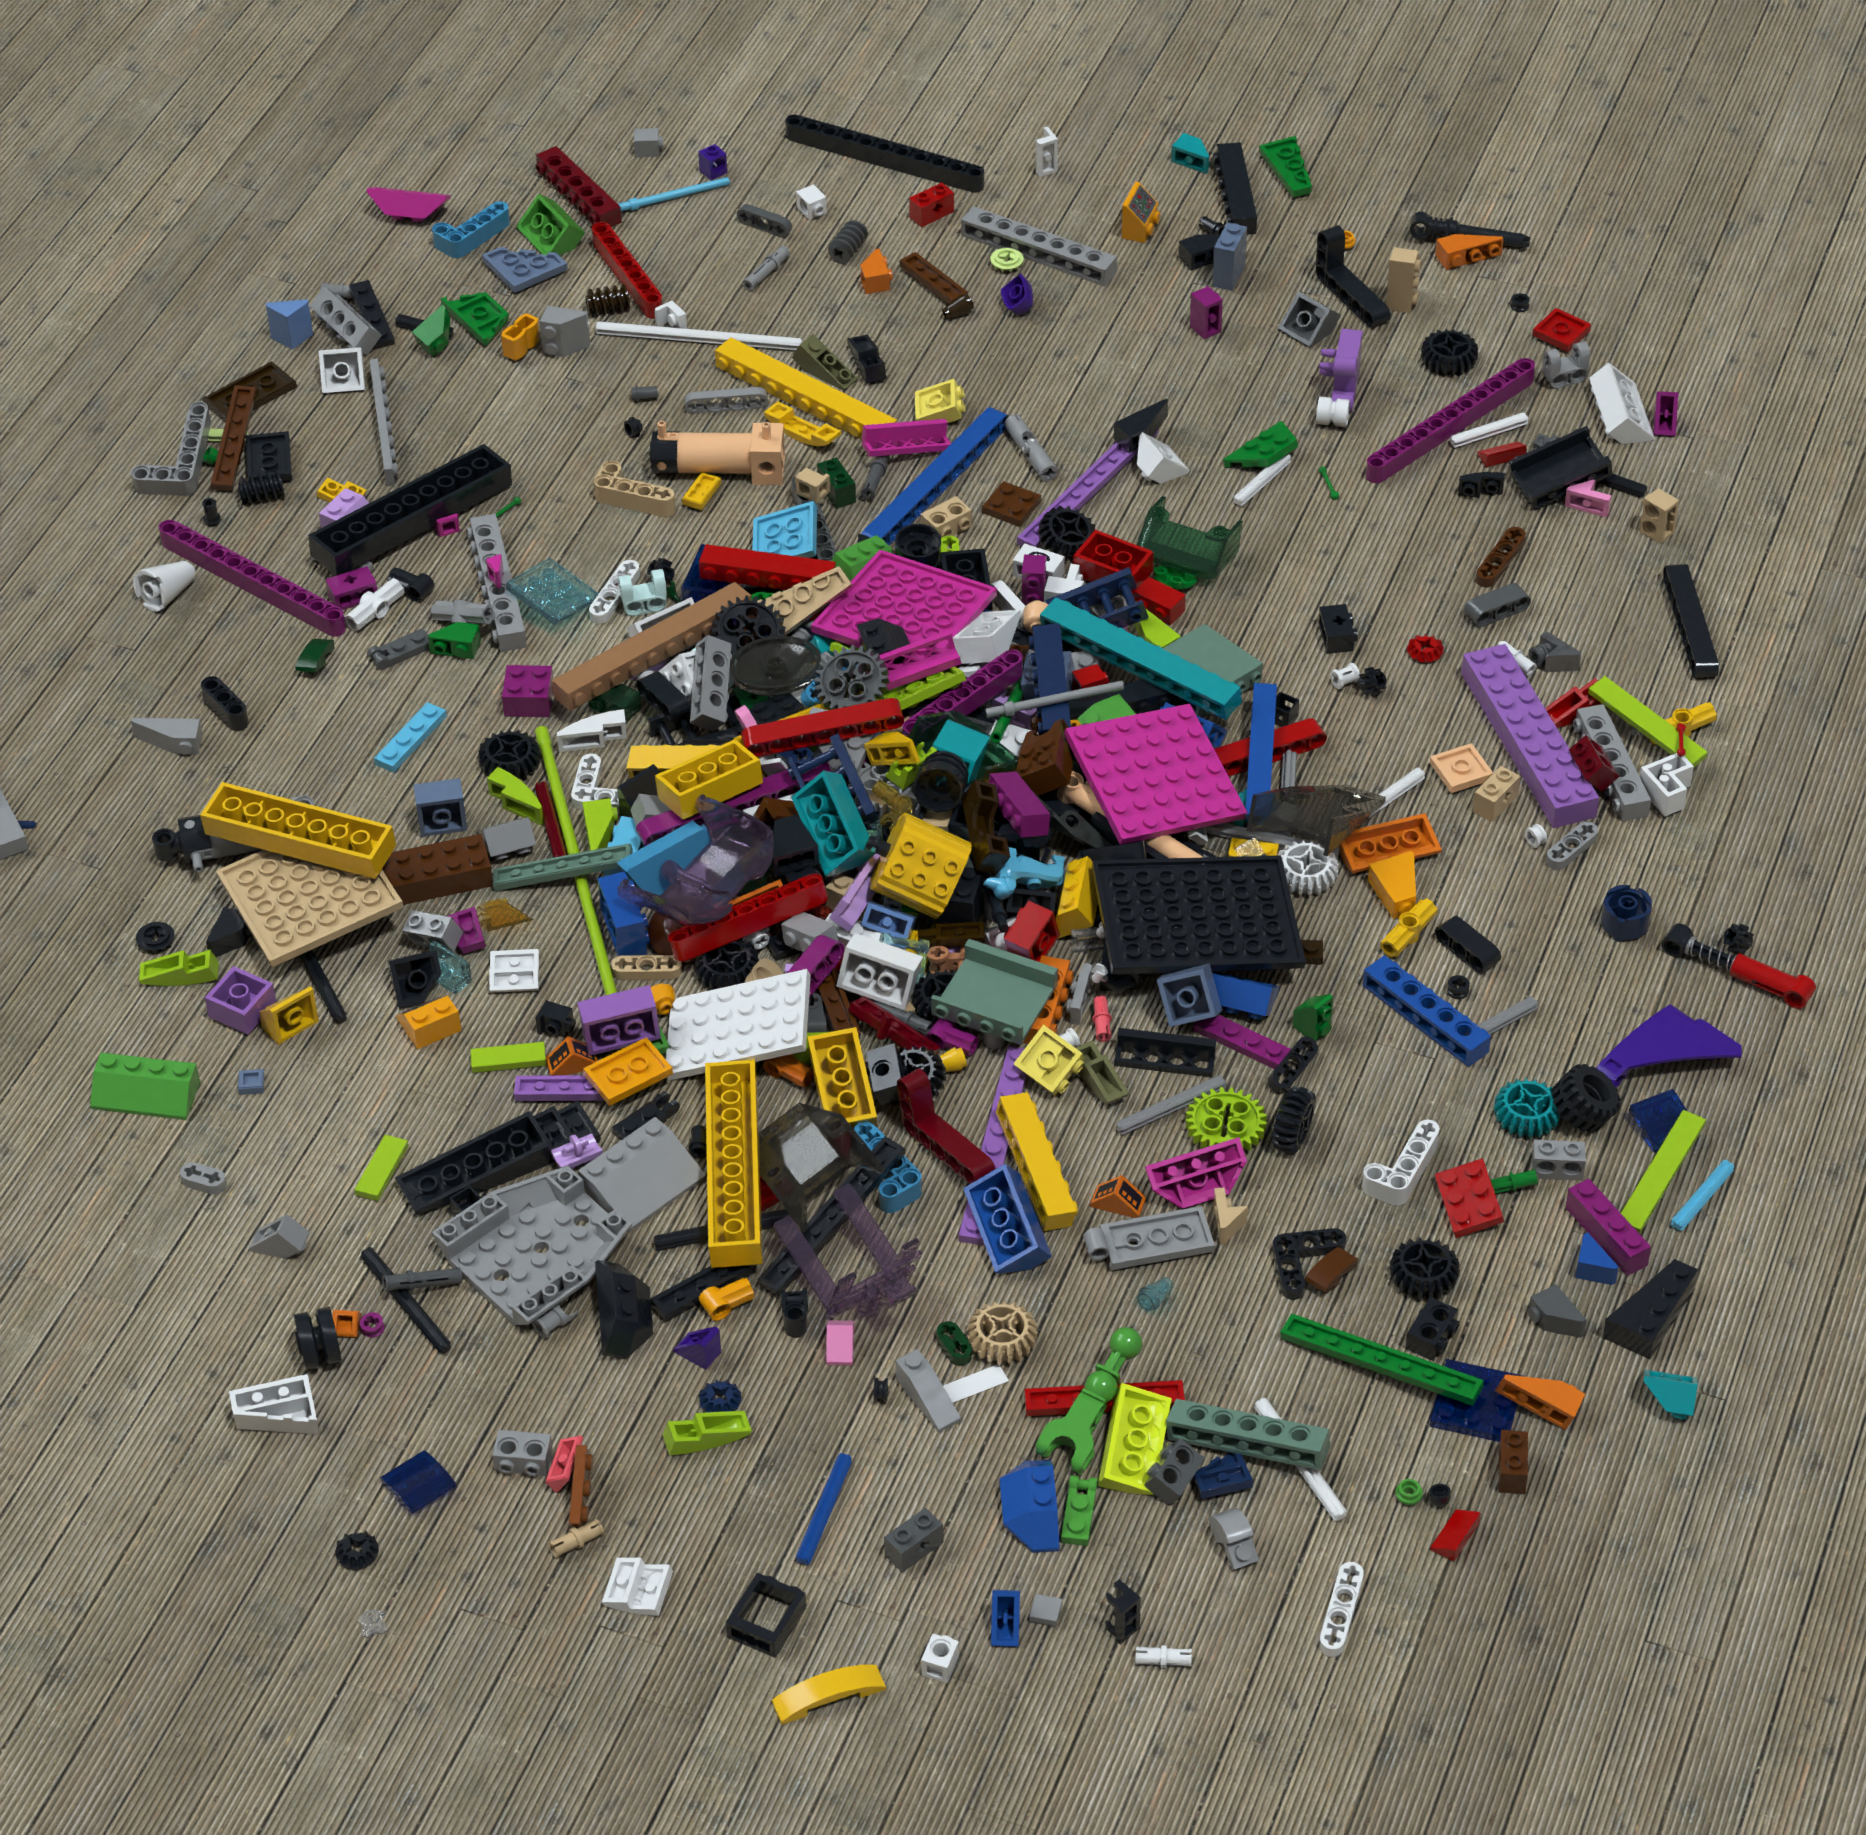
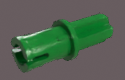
(1514, 1181)

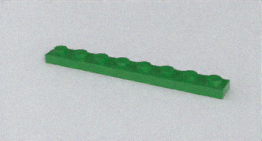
(1382, 1359)

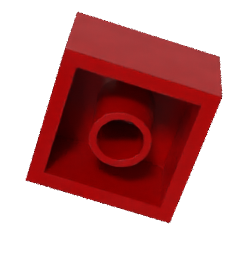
(1032, 932)

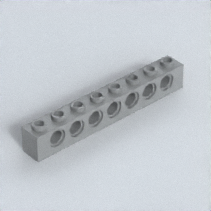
(1039, 246)
(507, 622)

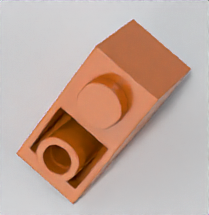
(874, 273)

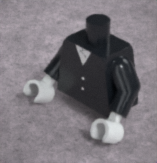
(1109, 981)

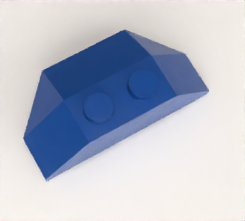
(1031, 1505)

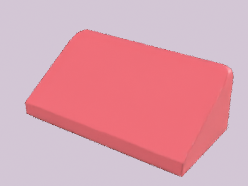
(563, 1463)

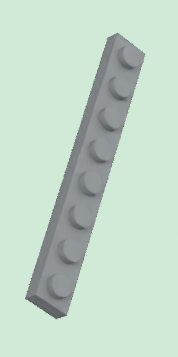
(385, 427)

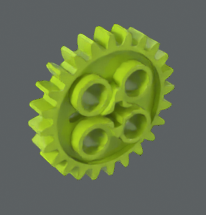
(1207, 1118)

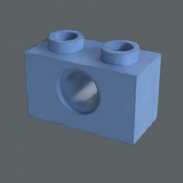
(888, 920)

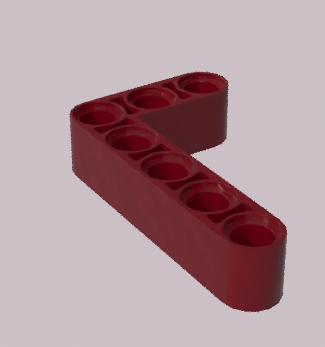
(936, 1133)

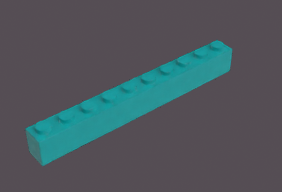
(1143, 659)

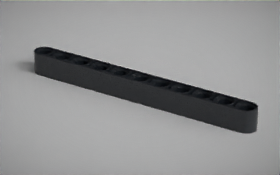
(885, 153)

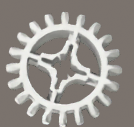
(1308, 868)

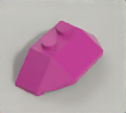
(407, 203)
(1194, 1175)

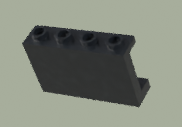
(1554, 467)

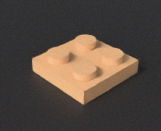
(1461, 767)

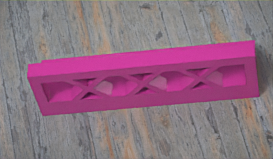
(905, 435)
(918, 667)

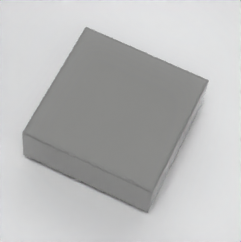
(1046, 1610)

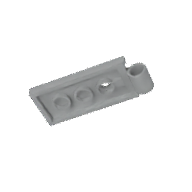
(1158, 1238)

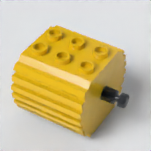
(919, 865)

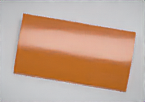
(1389, 840)

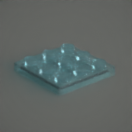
(552, 591)

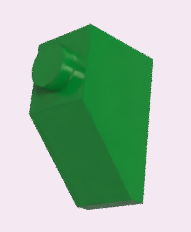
(434, 331)

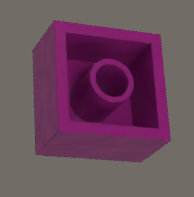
(527, 691)

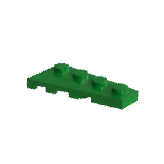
(1288, 165)

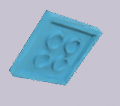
(787, 531)

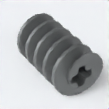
(847, 241)

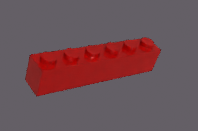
(758, 567)

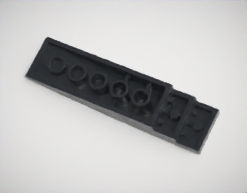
(494, 1156)

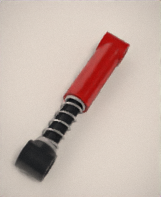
(1794, 989)

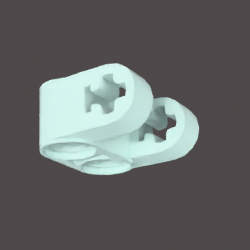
(643, 597)

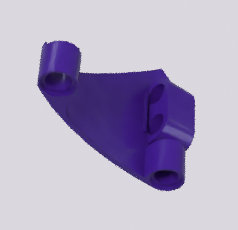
(1667, 1038)

